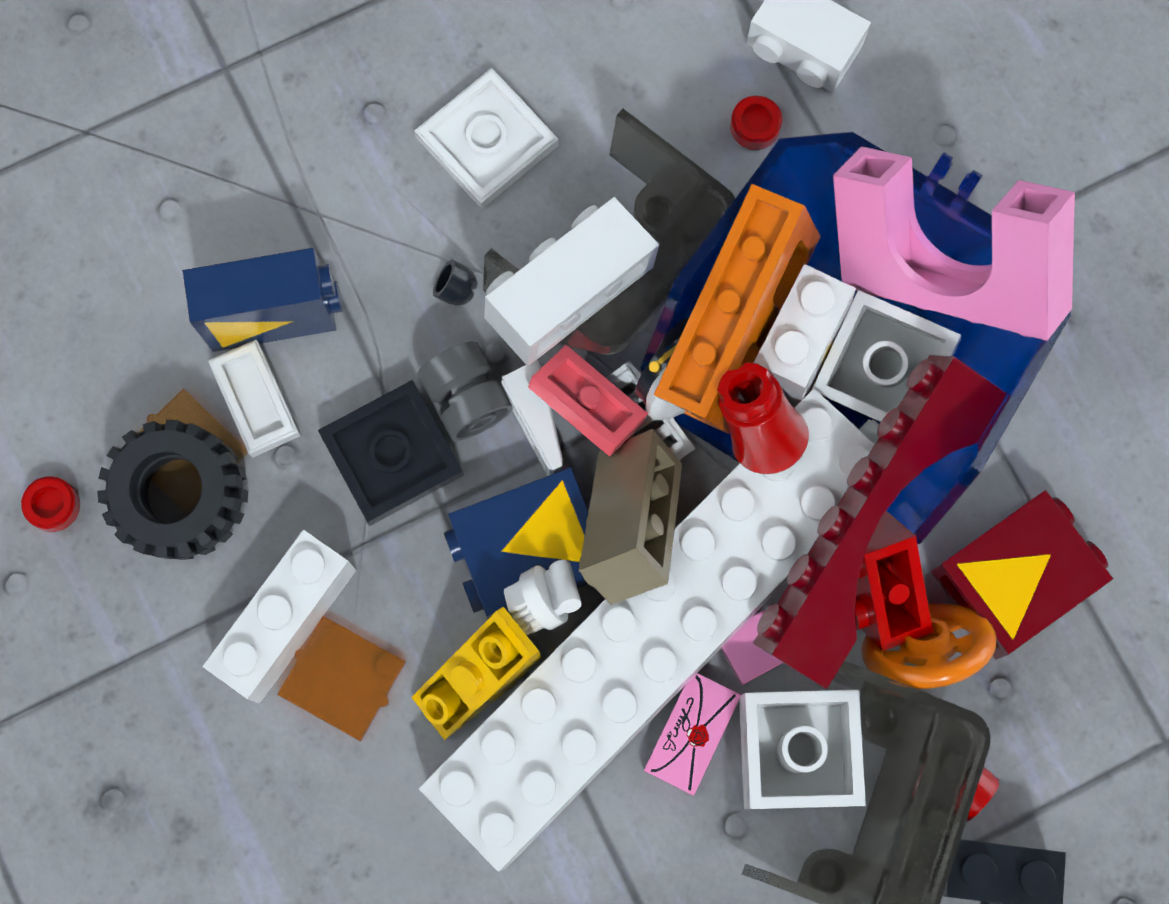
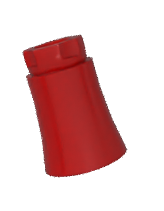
(762, 423)

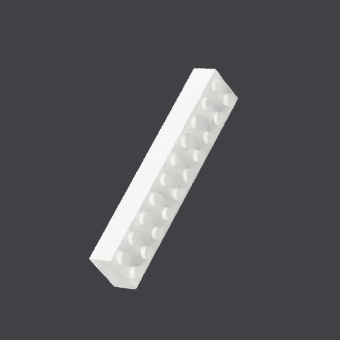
(644, 649)

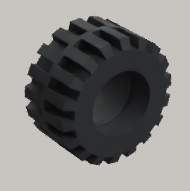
(129, 483)

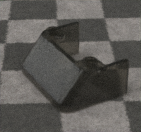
(674, 208)
(916, 804)

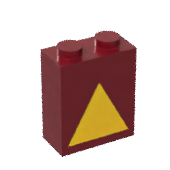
(1025, 572)

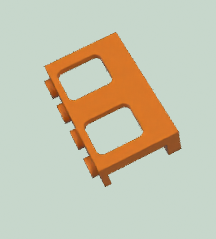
(738, 301)

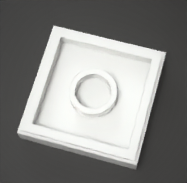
(486, 138)

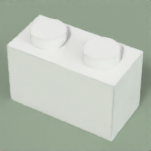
(808, 37)

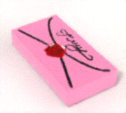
(692, 733)

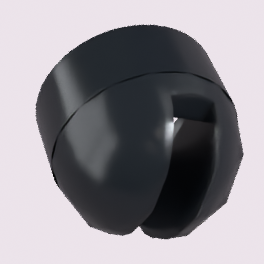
(455, 284)

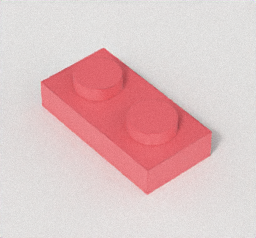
(587, 400)

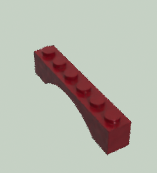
(815, 616)

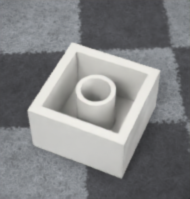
(877, 354)
(801, 749)

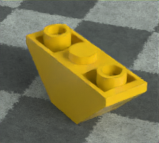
(477, 674)

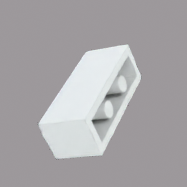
(569, 279)
(280, 617)

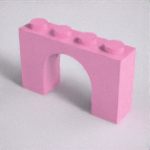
(891, 258)

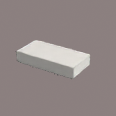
(254, 398)

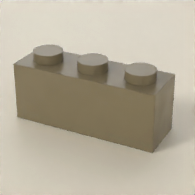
(631, 519)

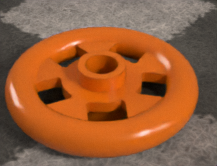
(933, 650)

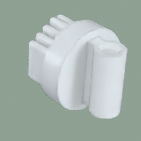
(543, 597)

